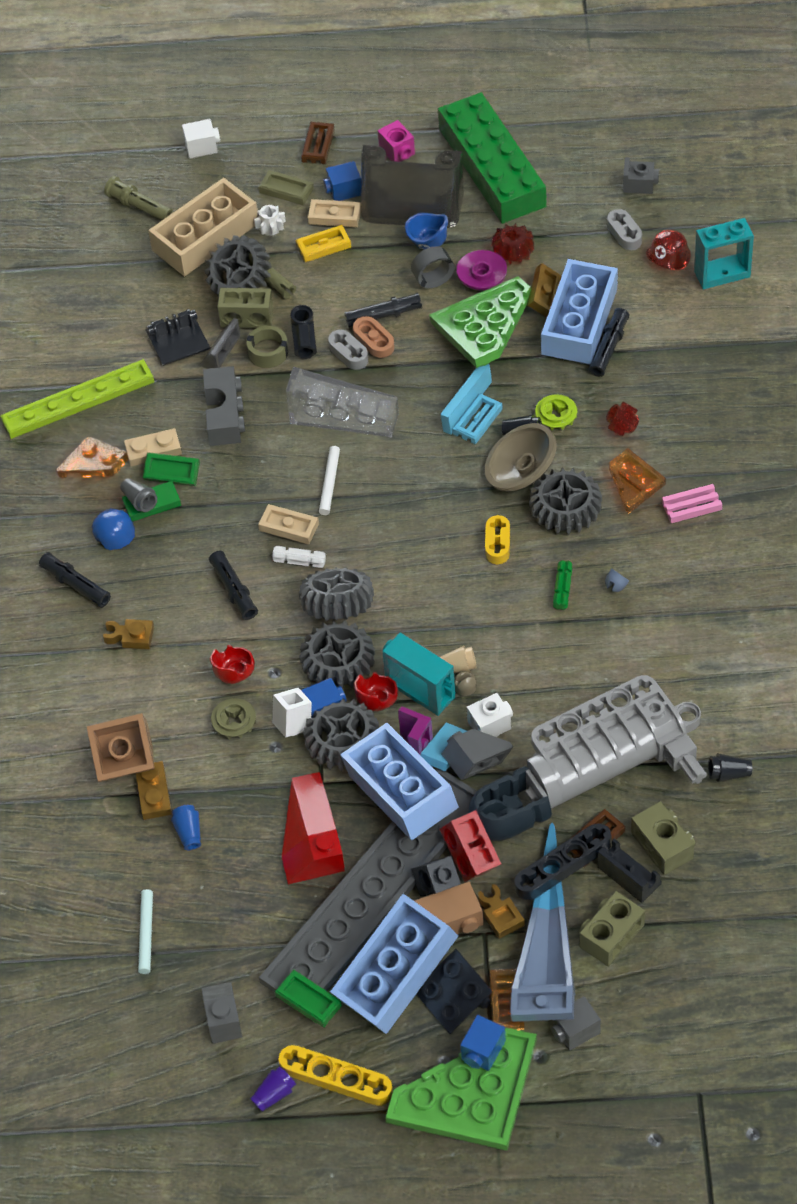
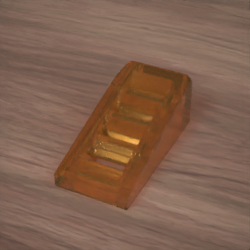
(501, 976)

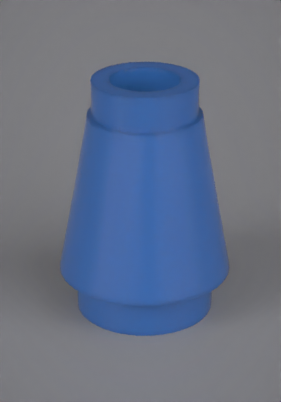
(187, 826)

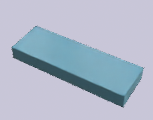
(474, 385)

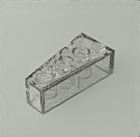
(339, 405)

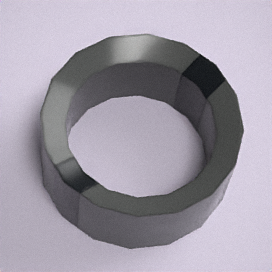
(437, 276)

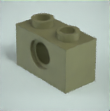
(667, 852)

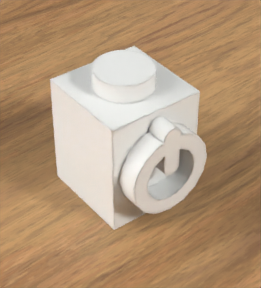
(490, 715)

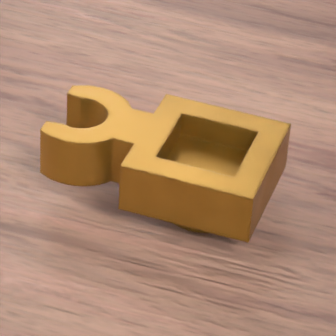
(134, 634)
(501, 915)

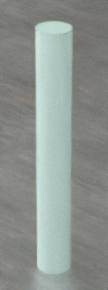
(145, 932)

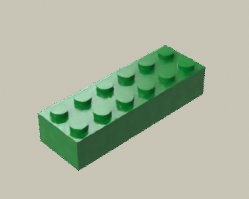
(492, 157)

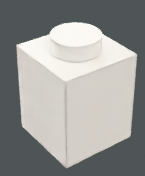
(200, 138)
(291, 711)

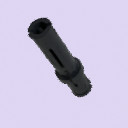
(385, 309)
(617, 323)
(66, 574)
(244, 605)

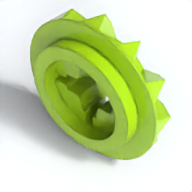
(562, 405)

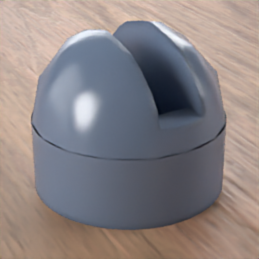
(619, 581)

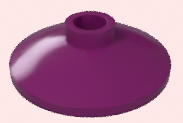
(481, 269)

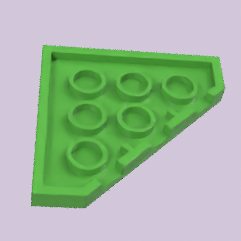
(484, 321)
(467, 1100)

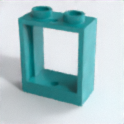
(736, 266)
(419, 673)

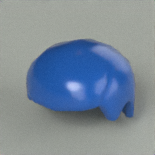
(113, 529)

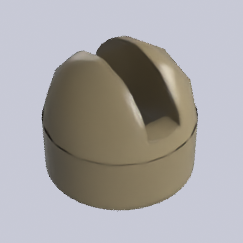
(467, 685)

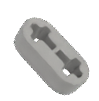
(620, 231)
(352, 346)

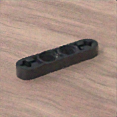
(560, 858)

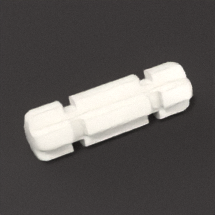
(299, 556)

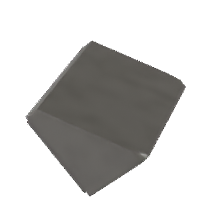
(222, 346)

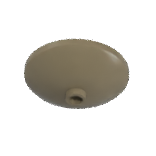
(520, 457)

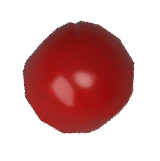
(232, 664)
(376, 692)

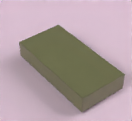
(286, 187)

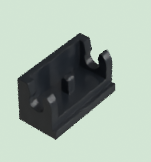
(628, 872)

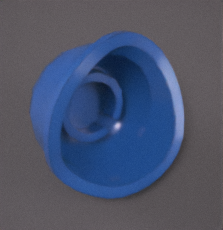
(427, 229)

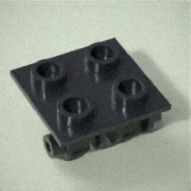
(177, 337)
(454, 991)

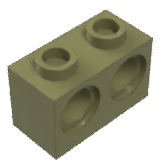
(249, 305)
(618, 931)

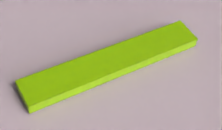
(77, 398)

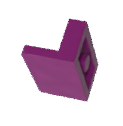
(415, 729)

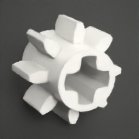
(270, 220)

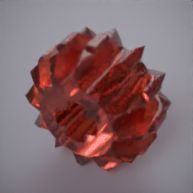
(513, 243)

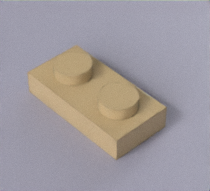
(334, 213)
(162, 442)
(288, 524)

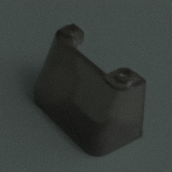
(402, 189)

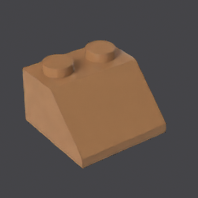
(121, 747)

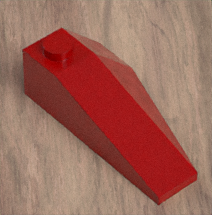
(310, 835)

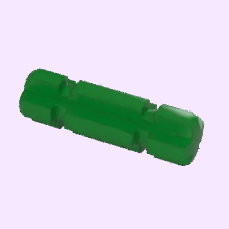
(562, 585)

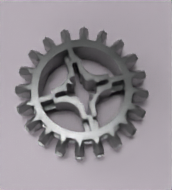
(233, 256)
(549, 505)
(336, 593)
(332, 653)
(340, 724)

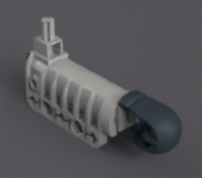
(590, 755)

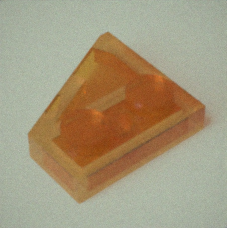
(93, 459)
(634, 479)

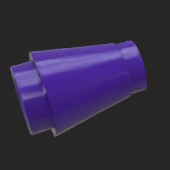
(273, 1089)

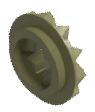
(233, 708)

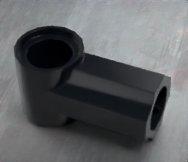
(303, 331)

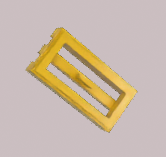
(325, 246)

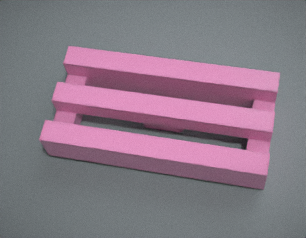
(690, 500)

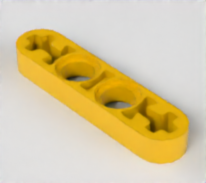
(337, 1071)

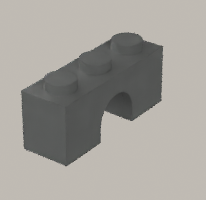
(223, 422)

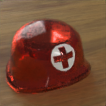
(669, 250)

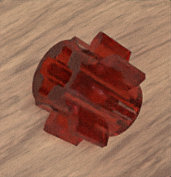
(622, 418)

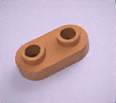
(377, 340)

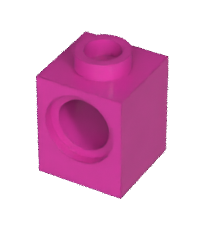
(396, 141)

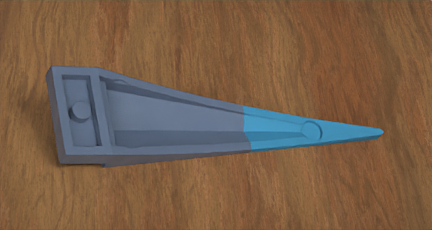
(544, 974)

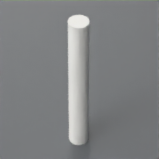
(329, 480)

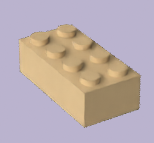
(202, 223)

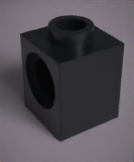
(435, 876)

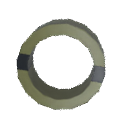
(267, 359)

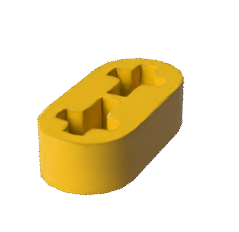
(502, 539)

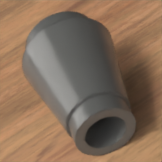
(139, 495)

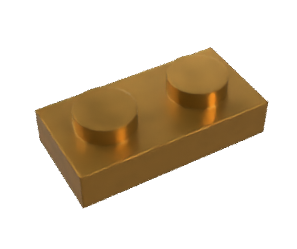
(543, 289)
(154, 792)

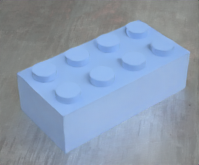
(579, 311)
(399, 781)
(394, 963)

